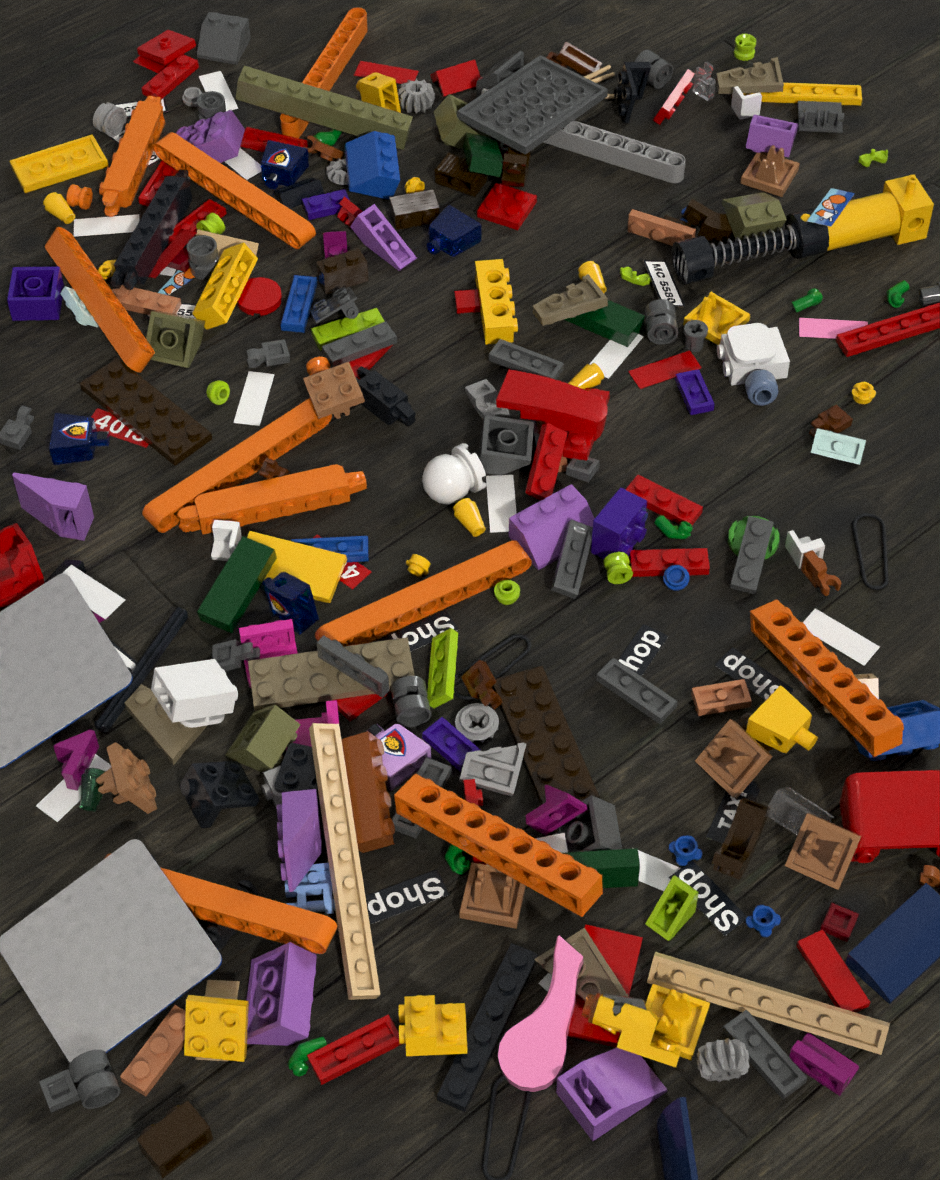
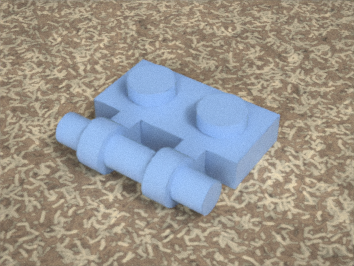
(315, 882)

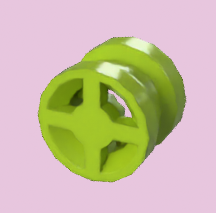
(745, 47)
(212, 224)
(618, 568)

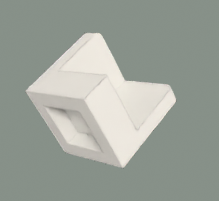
(746, 105)
(226, 538)
(798, 547)

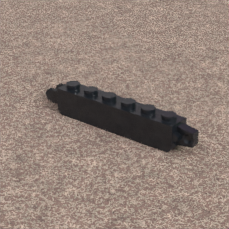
(153, 231)

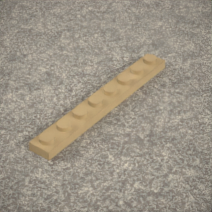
(769, 1003)

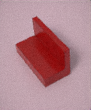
(457, 77)

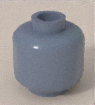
(761, 387)

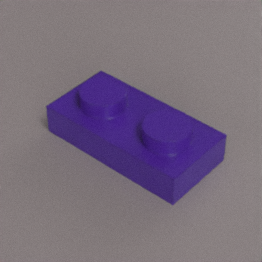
(323, 204)
(694, 392)
(448, 742)

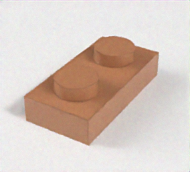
(721, 697)

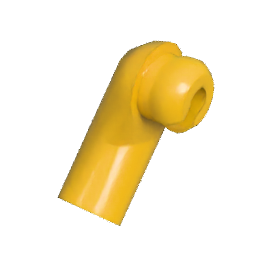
(107, 269)

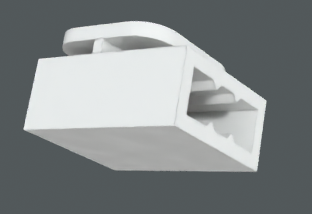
(752, 349)
(194, 692)

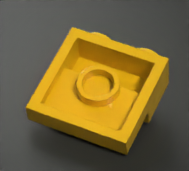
(432, 1027)

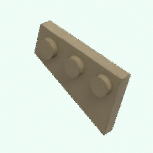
(755, 79)
(573, 302)
(150, 715)
(594, 974)

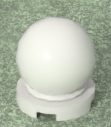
(452, 476)

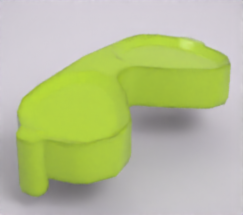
(879, 156)
(631, 276)

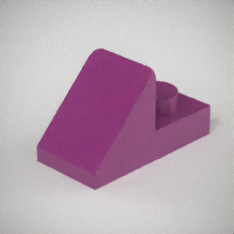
(334, 243)
(76, 755)
(555, 812)

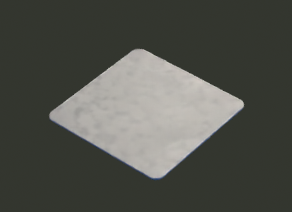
(52, 666)
(109, 952)

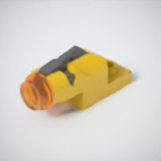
(634, 1023)

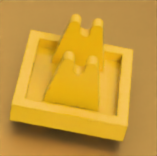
(718, 316)
(679, 1018)
(216, 1028)

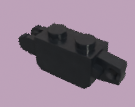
(384, 398)

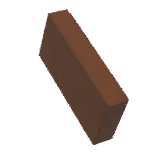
(578, 60)

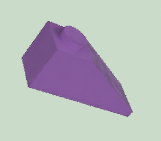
(382, 238)

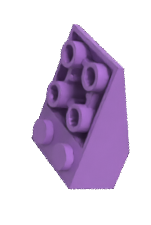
(768, 132)
(216, 136)
(56, 504)
(299, 834)
(608, 1090)

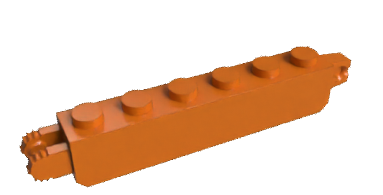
(132, 155)
(272, 498)

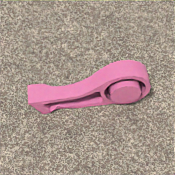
(536, 1047)

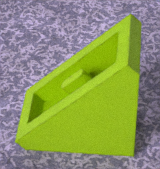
(673, 908)

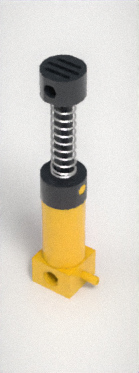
(898, 212)

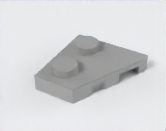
(495, 768)

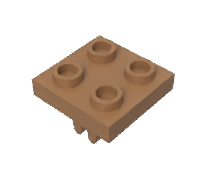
(770, 172)
(334, 391)
(733, 758)
(128, 779)
(823, 851)
(492, 897)

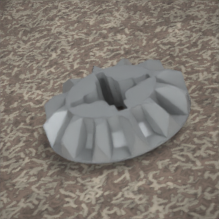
(335, 172)
(477, 713)

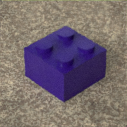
(35, 293)
(619, 524)

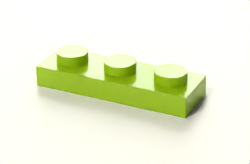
(344, 327)
(442, 668)

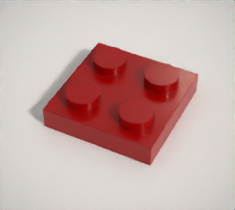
(507, 206)

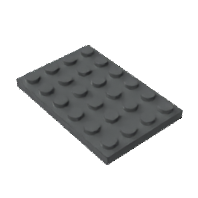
(532, 104)

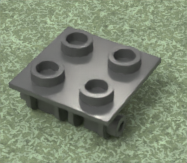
(820, 116)
(341, 299)

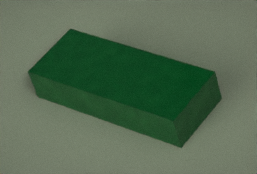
(483, 154)
(612, 322)
(237, 584)
(617, 867)

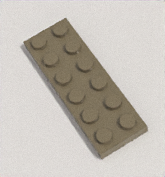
(308, 679)

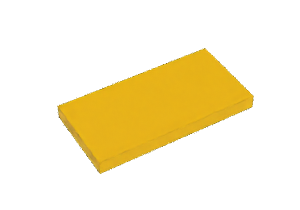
(58, 163)
(310, 564)

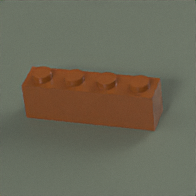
(368, 791)

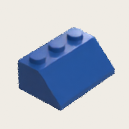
(373, 165)
(920, 730)

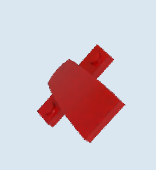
(560, 405)

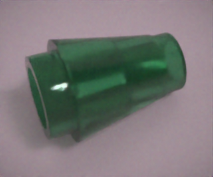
(90, 795)

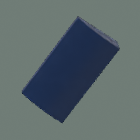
(900, 946)
(676, 1142)

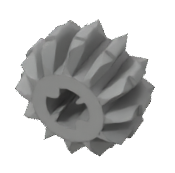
(416, 96)
(723, 1060)

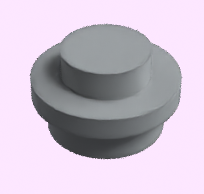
(190, 96)

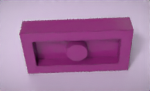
(823, 1063)

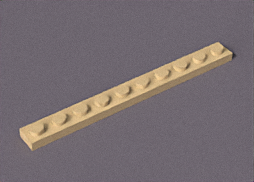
(344, 862)

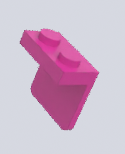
(272, 639)

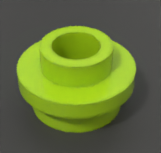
(218, 392)
(507, 597)

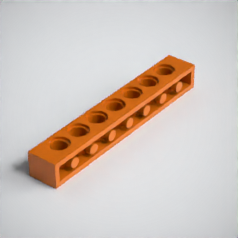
(827, 678)
(499, 844)

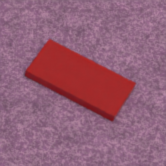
(621, 955)

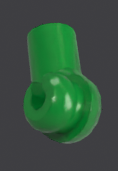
(329, 137)
(894, 294)
(812, 298)
(672, 531)
(456, 860)
(297, 1061)

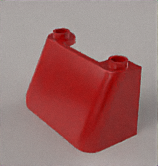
(18, 566)
(892, 811)

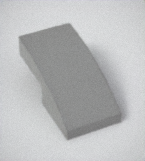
(483, 398)

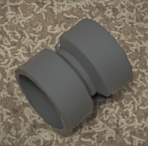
(660, 71)
(210, 104)
(202, 256)
(661, 321)
(410, 701)
(94, 1078)

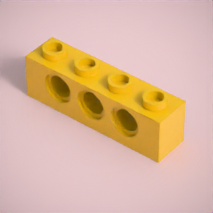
(225, 286)
(494, 301)

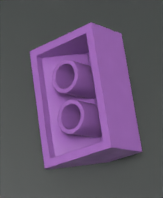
(543, 525)
(280, 996)

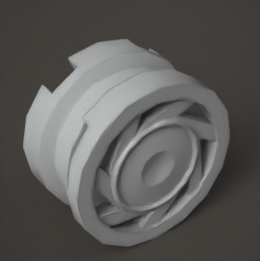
(109, 119)

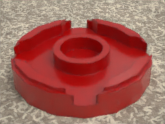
(260, 296)

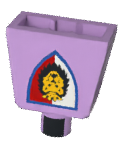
(402, 753)

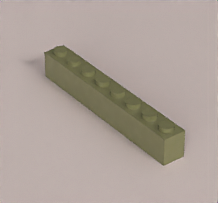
(320, 106)

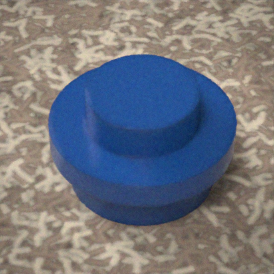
(676, 577)

